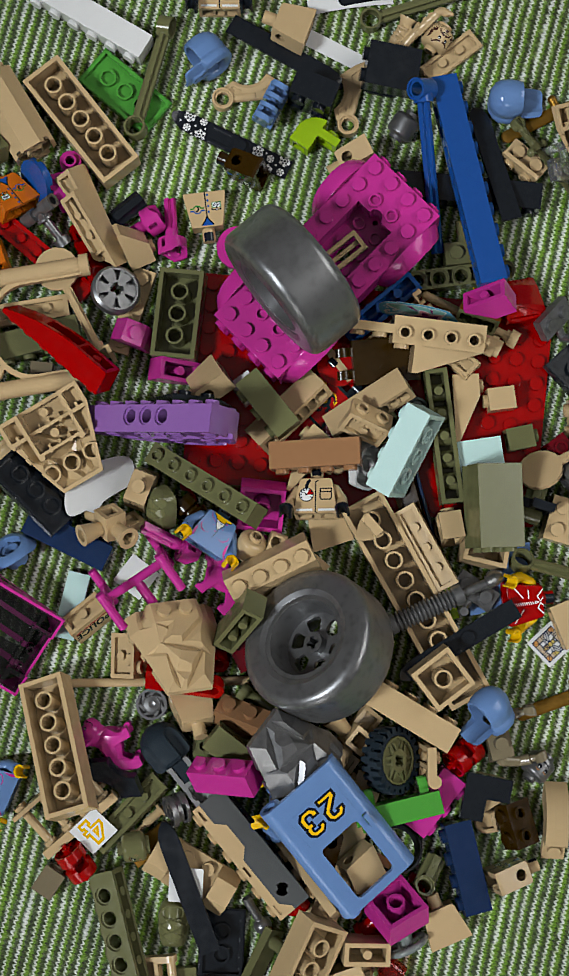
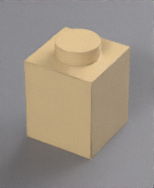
(499, 399)

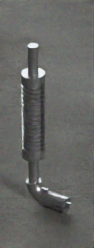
(442, 602)

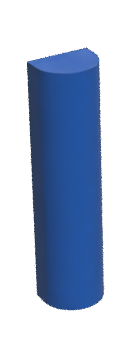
(398, 292)

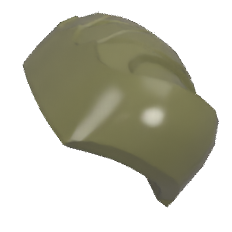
(162, 508)
(172, 924)

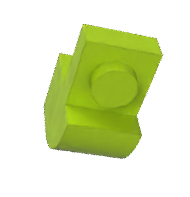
(313, 131)

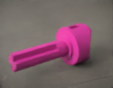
(150, 221)
(171, 242)
(184, 551)

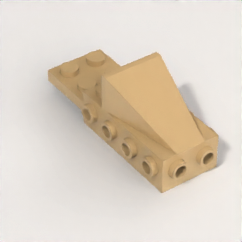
(430, 349)

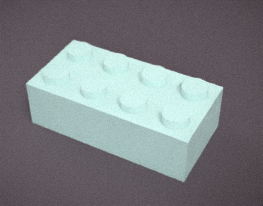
(404, 450)

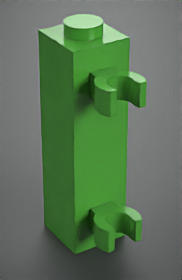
(408, 807)

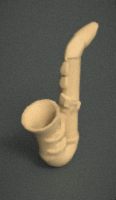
(406, 34)

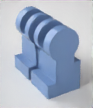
(273, 100)

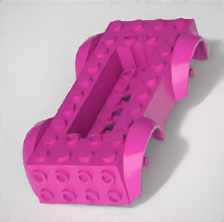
(352, 197)

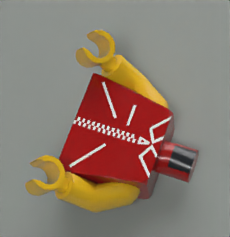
(528, 599)

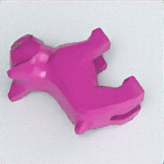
(214, 579)
(111, 742)

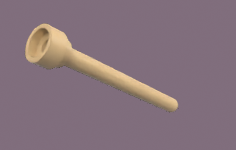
(509, 337)

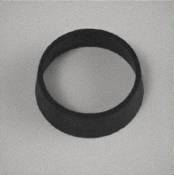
(417, 845)

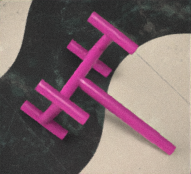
(109, 598)

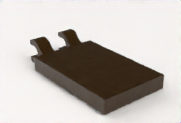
(373, 360)

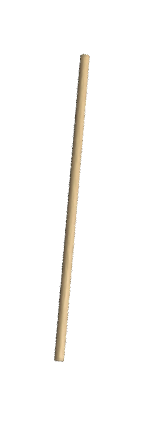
(120, 682)

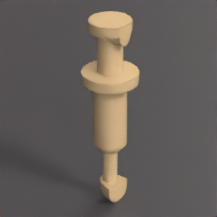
(151, 818)

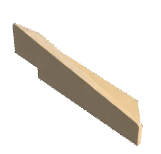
(89, 215)

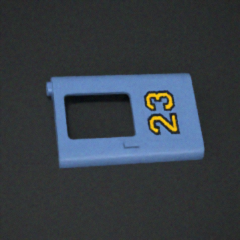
(317, 815)

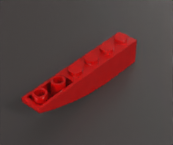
(67, 348)

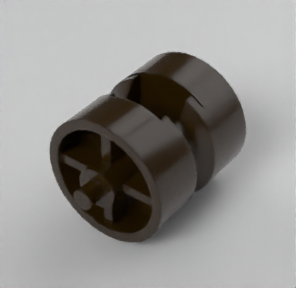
(188, 505)

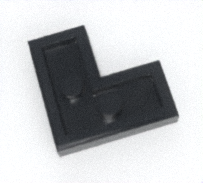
(539, 505)
(480, 789)

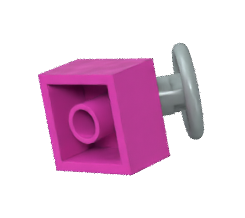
(398, 914)

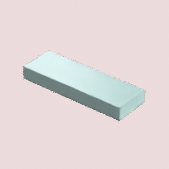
(73, 594)

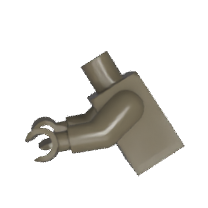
(501, 750)

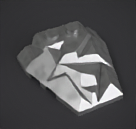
(290, 751)

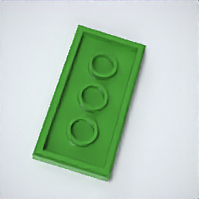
(119, 89)

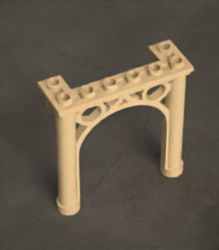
(30, 275)

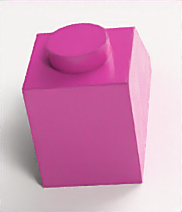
(490, 300)
(132, 334)
(170, 370)

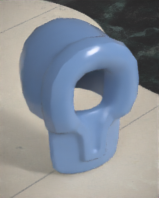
(207, 57)
(511, 99)
(492, 704)

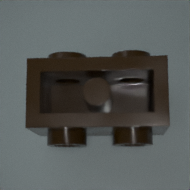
(516, 824)

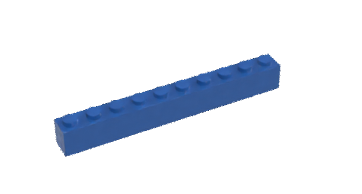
(467, 182)

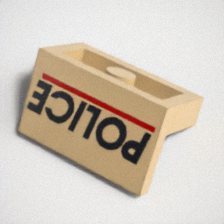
(86, 618)

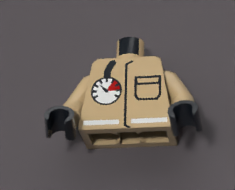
(219, 8)
(315, 499)

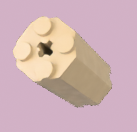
(20, 121)

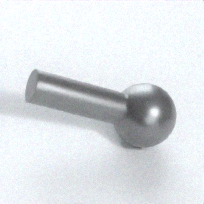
(260, 921)

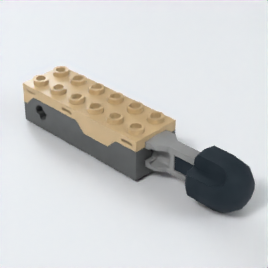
(228, 825)

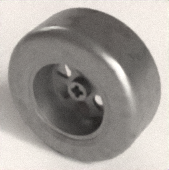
(293, 278)
(286, 634)

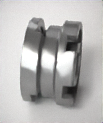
(152, 704)
(177, 809)

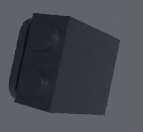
(389, 68)

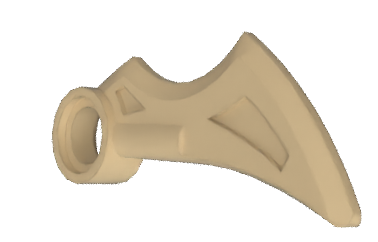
(241, 93)
(347, 108)

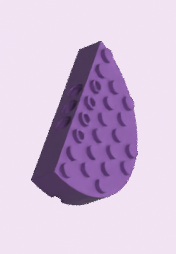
(167, 423)

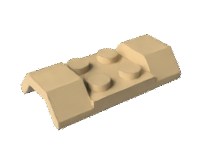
(218, 879)

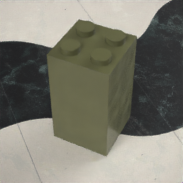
(493, 507)

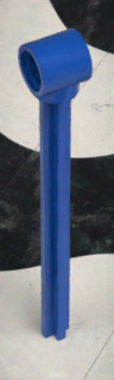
(422, 93)

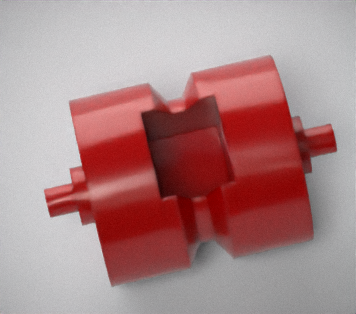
(462, 757)
(76, 862)

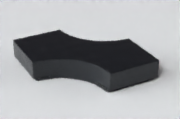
(124, 782)

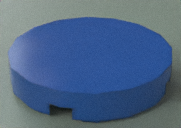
(37, 176)

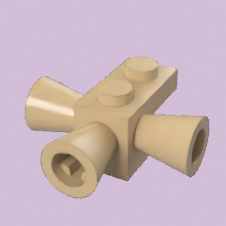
(110, 524)
(355, 732)

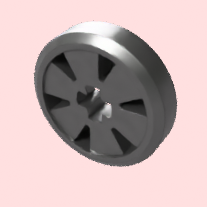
(109, 301)

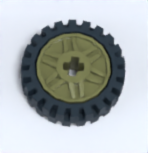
(390, 760)

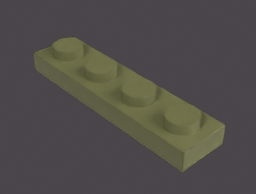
(133, 809)

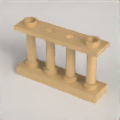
(53, 843)

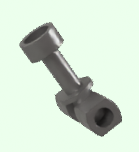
(42, 214)

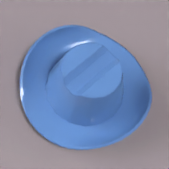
(15, 550)

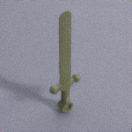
(519, 125)

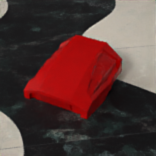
(528, 302)

